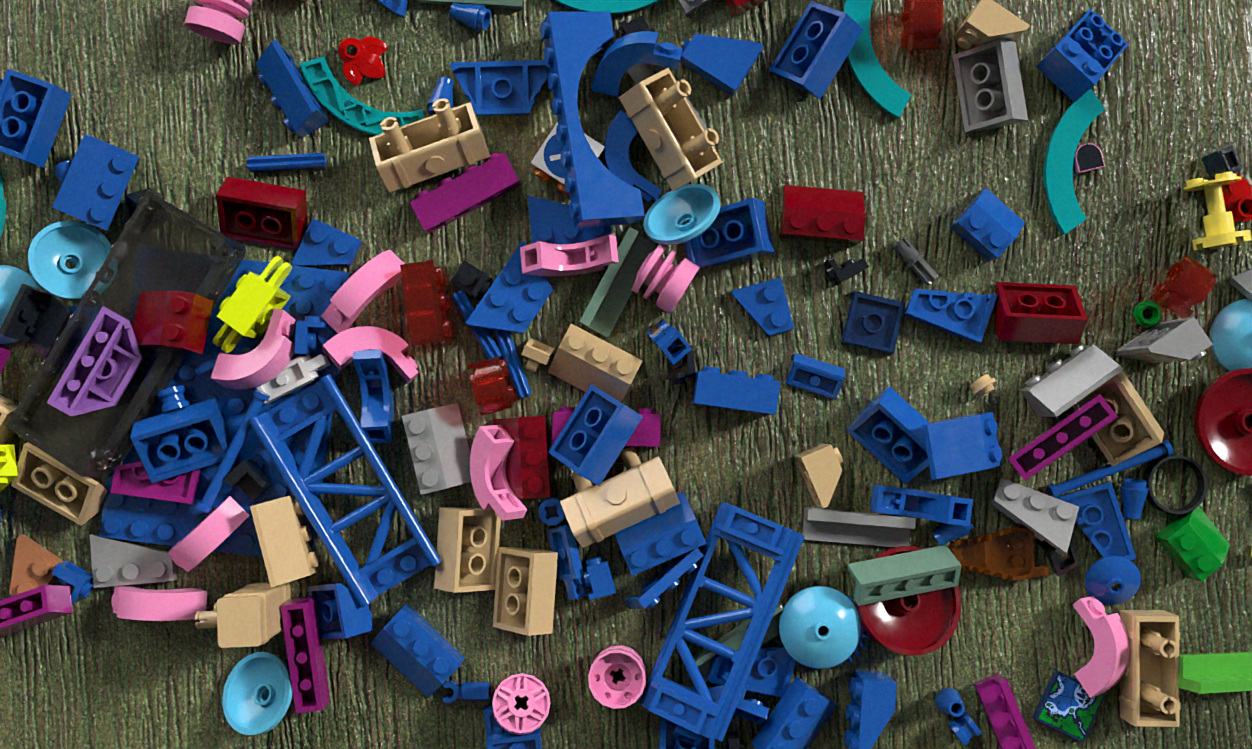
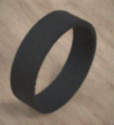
(1201, 484)

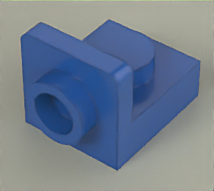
(304, 338)
(73, 575)

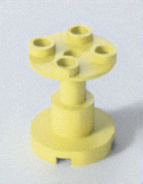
(1218, 223)

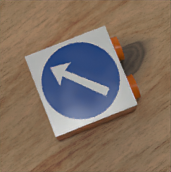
(548, 162)

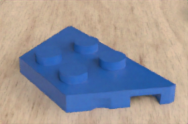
(502, 86)
(511, 299)

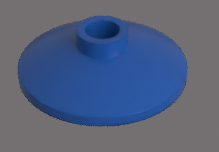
(1109, 571)

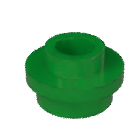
(1154, 314)

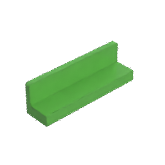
(1215, 672)

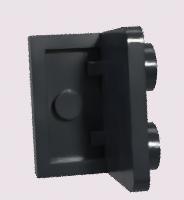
(36, 319)

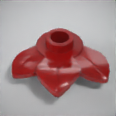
(365, 61)
(1237, 195)

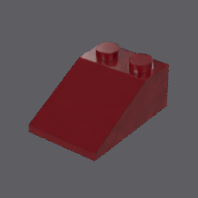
(172, 320)

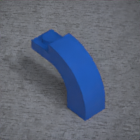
(629, 51)
(617, 146)
(376, 394)
(921, 505)
(747, 709)

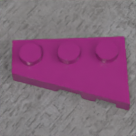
(134, 481)

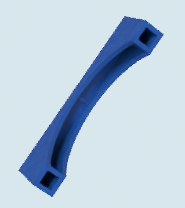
(594, 191)

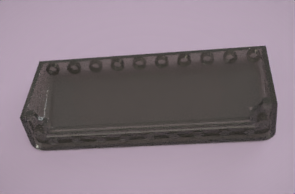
(155, 252)

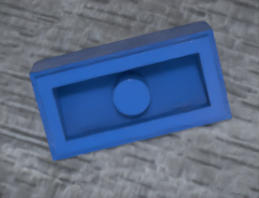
(815, 376)

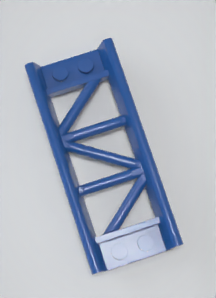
(381, 571)
(698, 710)

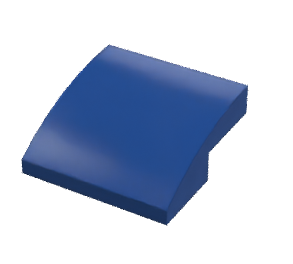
(500, 739)

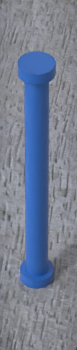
(1163, 449)
(232, 452)

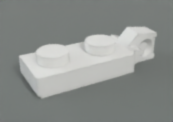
(295, 375)

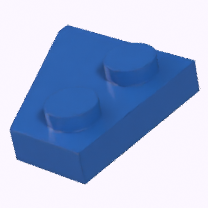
(326, 246)
(766, 305)

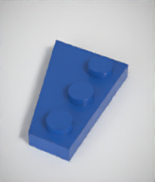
(653, 588)

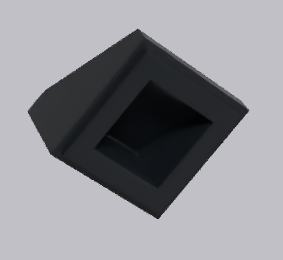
(1222, 161)

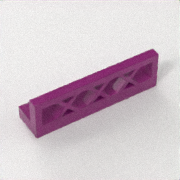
(1003, 713)

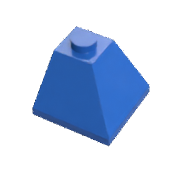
(340, 612)

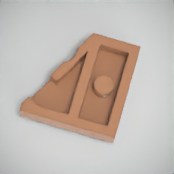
(31, 566)

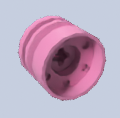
(217, 19)
(664, 278)
(621, 692)
(521, 721)

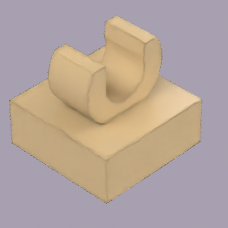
(537, 353)

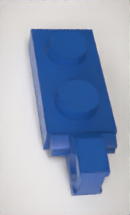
(568, 563)

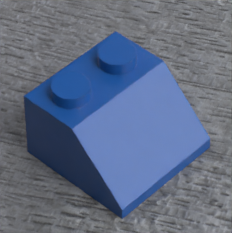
(988, 225)

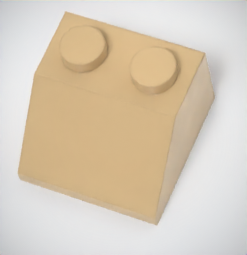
(989, 23)
(820, 471)

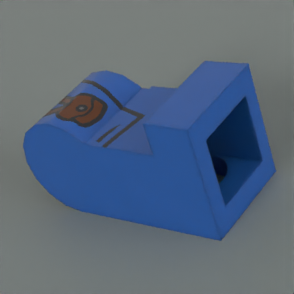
(667, 339)

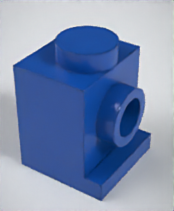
(599, 578)

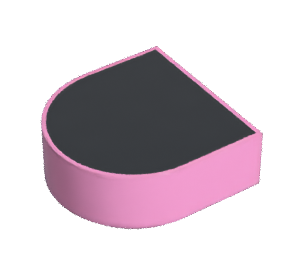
(1088, 158)

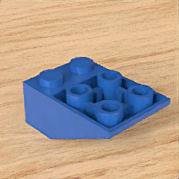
(1082, 55)
(870, 707)

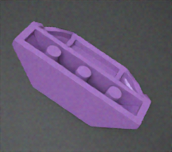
(99, 367)

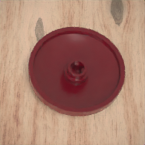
(1225, 421)
(913, 622)

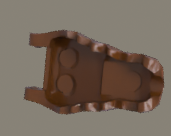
(1000, 554)

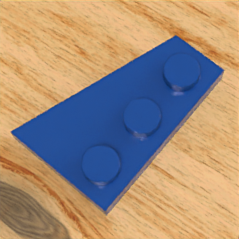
(553, 225)
(954, 313)
(1101, 519)
(769, 673)

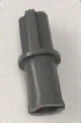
(915, 261)

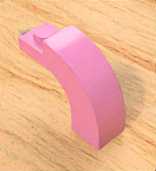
(569, 259)
(361, 288)
(342, 346)
(261, 363)
(488, 472)
(208, 534)
(158, 604)
(1110, 647)

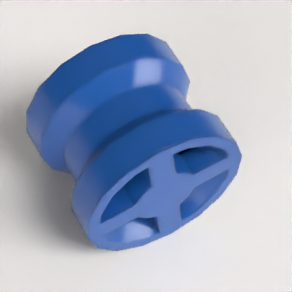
(173, 398)
(553, 508)
(964, 728)

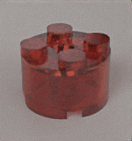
(921, 24)
(1186, 286)
(490, 385)

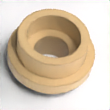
(983, 385)

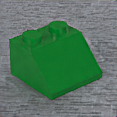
(1194, 544)

